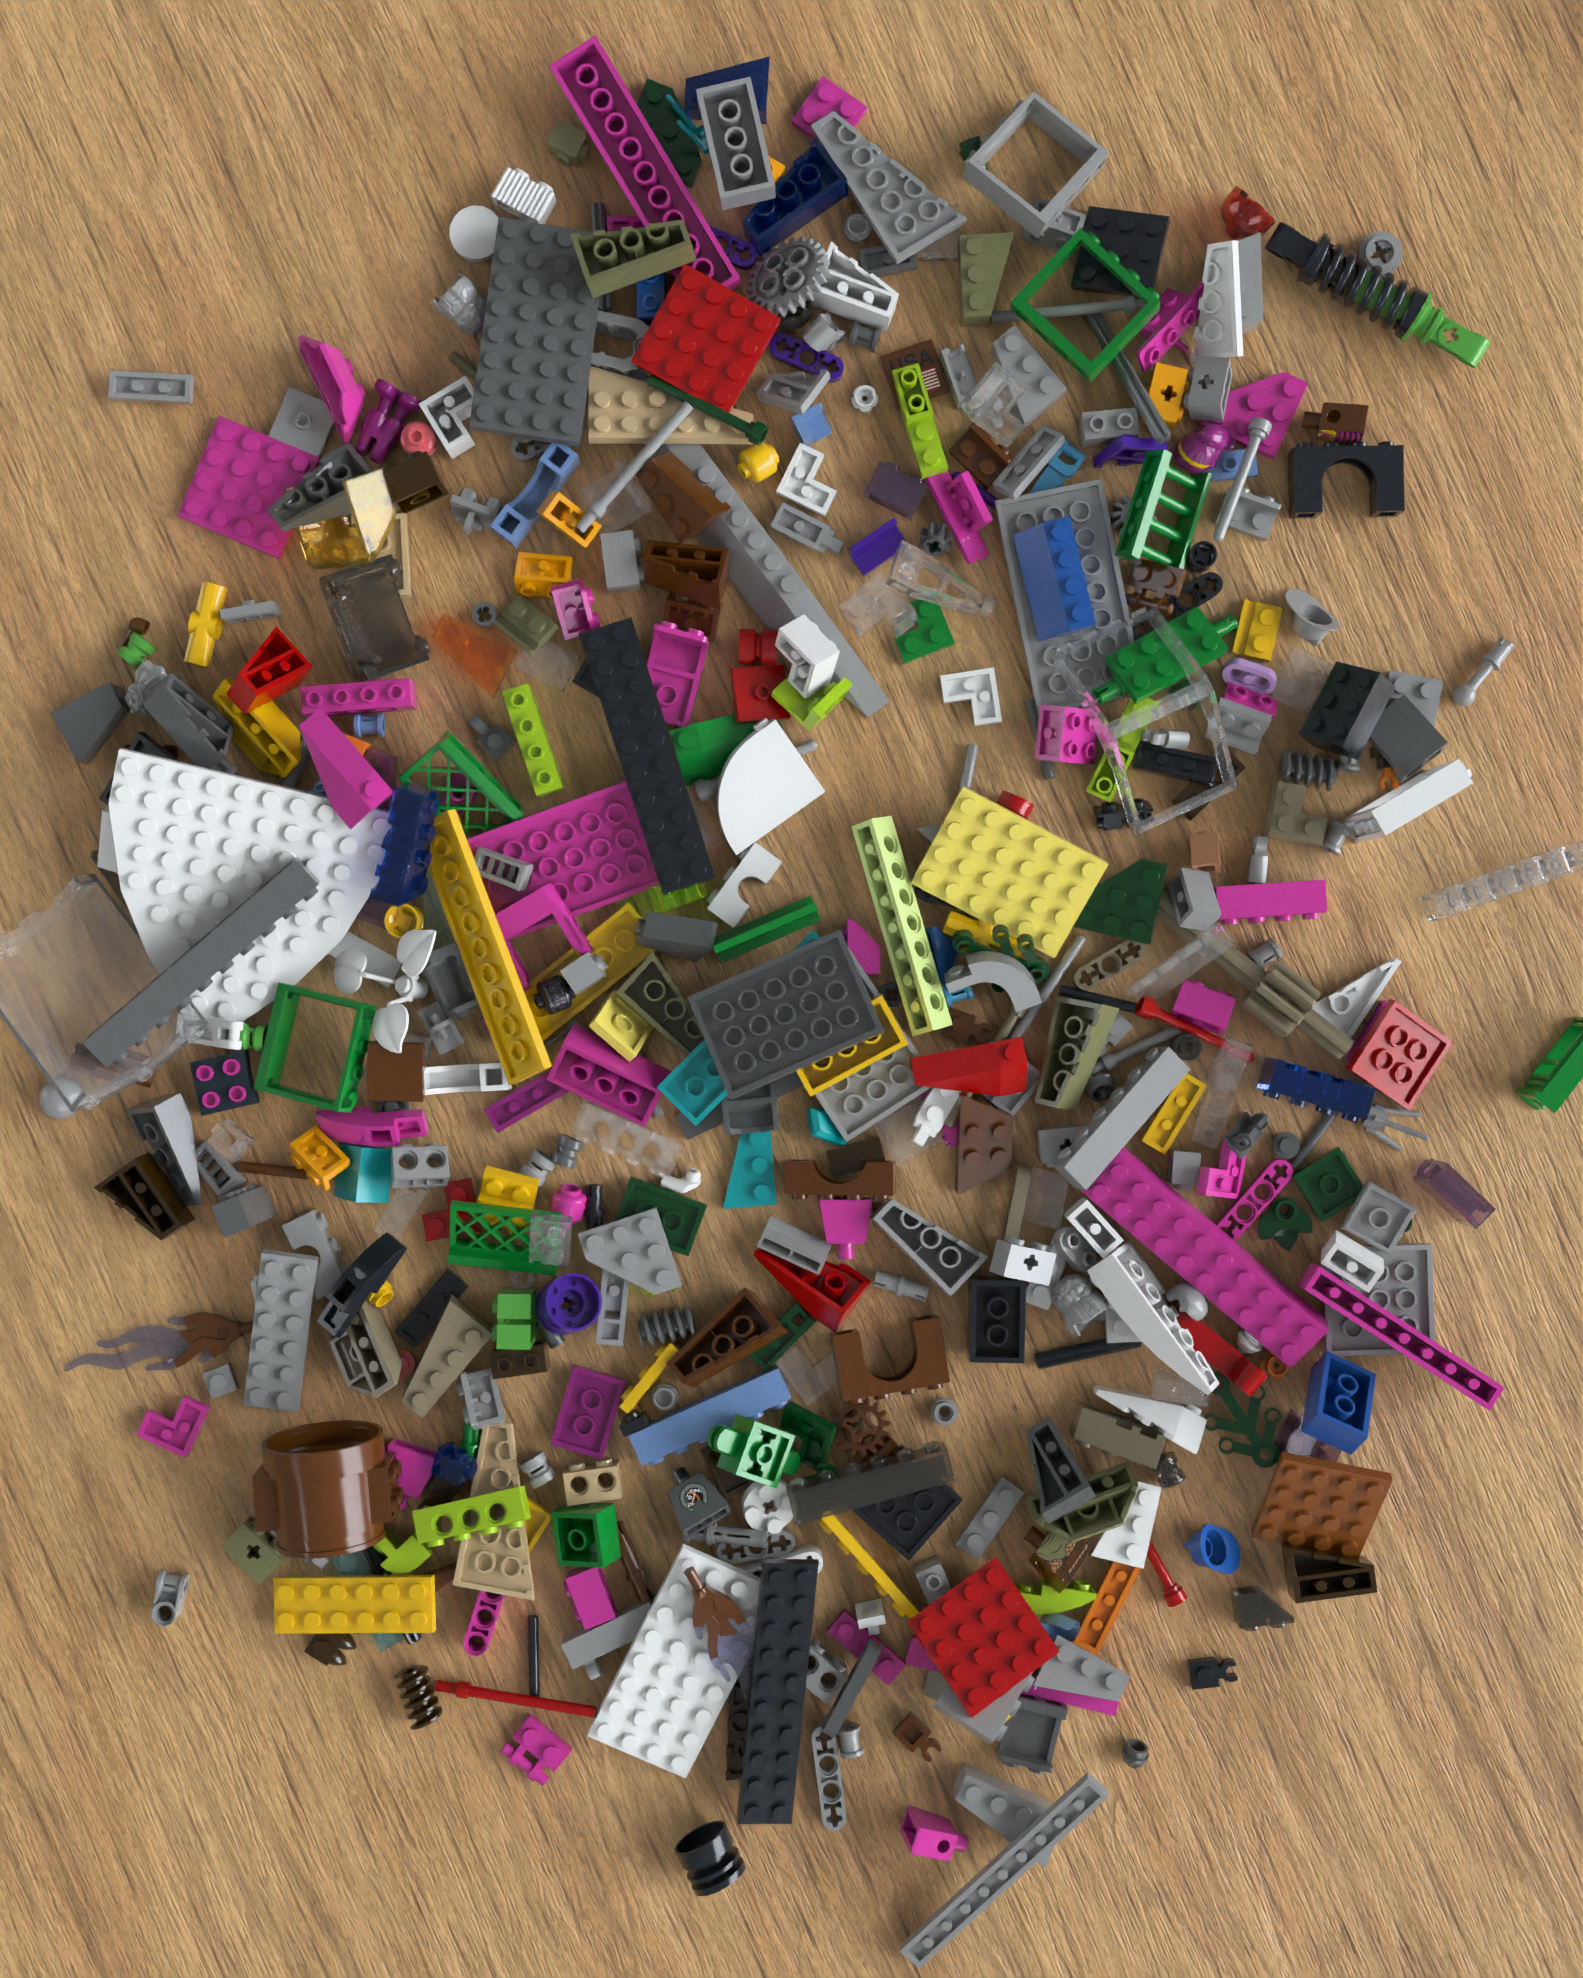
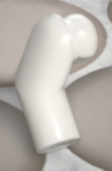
(683, 1184)

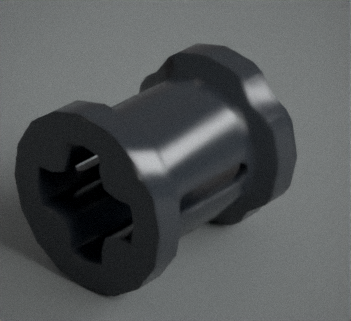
(891, 1003)

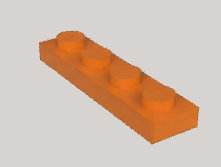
(1105, 1608)

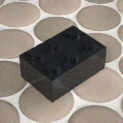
(1347, 710)
(996, 1319)

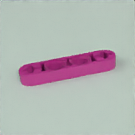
(1248, 1197)

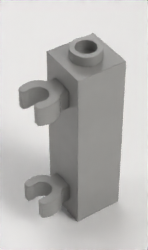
(587, 1645)

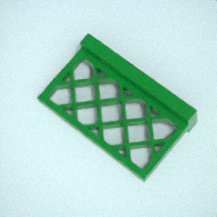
(476, 774)
(766, 929)
(493, 1255)

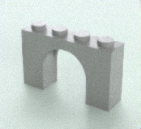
(990, 1721)

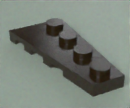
(736, 1731)

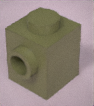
(568, 144)

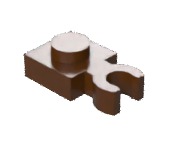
(964, 1026)
(915, 1734)

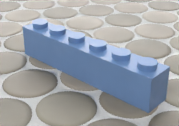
(694, 1421)

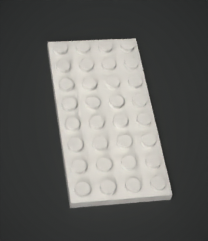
(667, 1684)

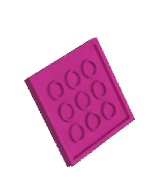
(240, 481)

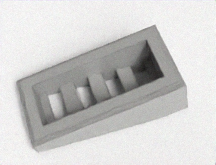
(523, 876)
(233, 1184)

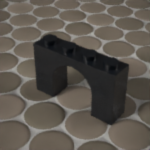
(1380, 464)

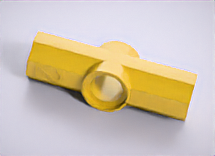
(205, 624)
(981, 931)

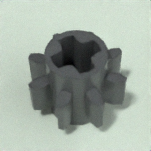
(935, 539)

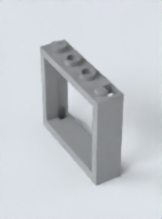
(1060, 130)

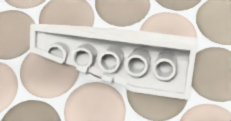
(1138, 1300)

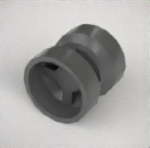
(566, 1152)

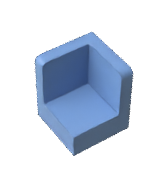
(811, 425)

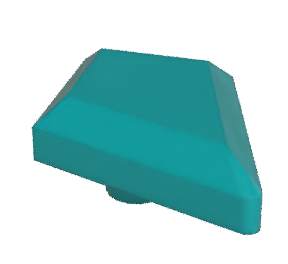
(823, 1127)

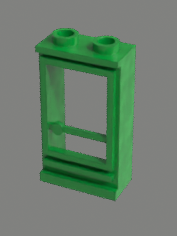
(1557, 1072)

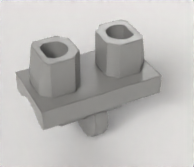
(473, 514)
(441, 1030)

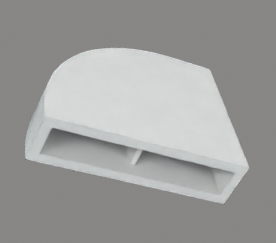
(762, 785)

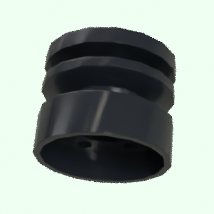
(710, 1858)

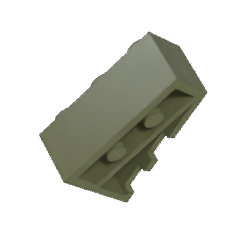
(980, 273)

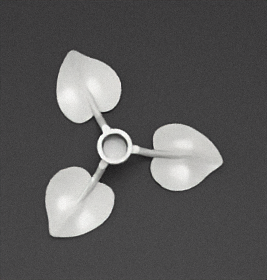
(392, 1022)

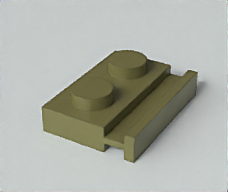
(526, 625)

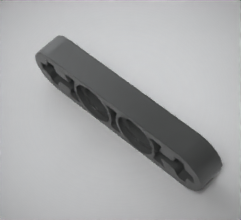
(851, 1688)

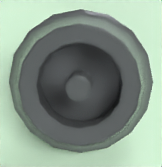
(1100, 1087)

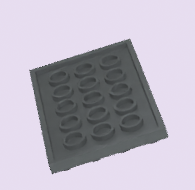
(785, 1014)

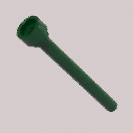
(754, 431)

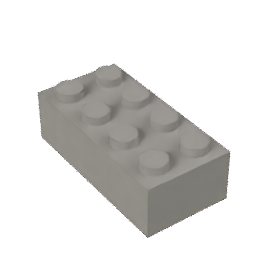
(736, 143)

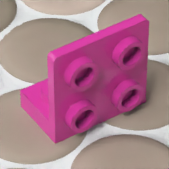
(1065, 735)

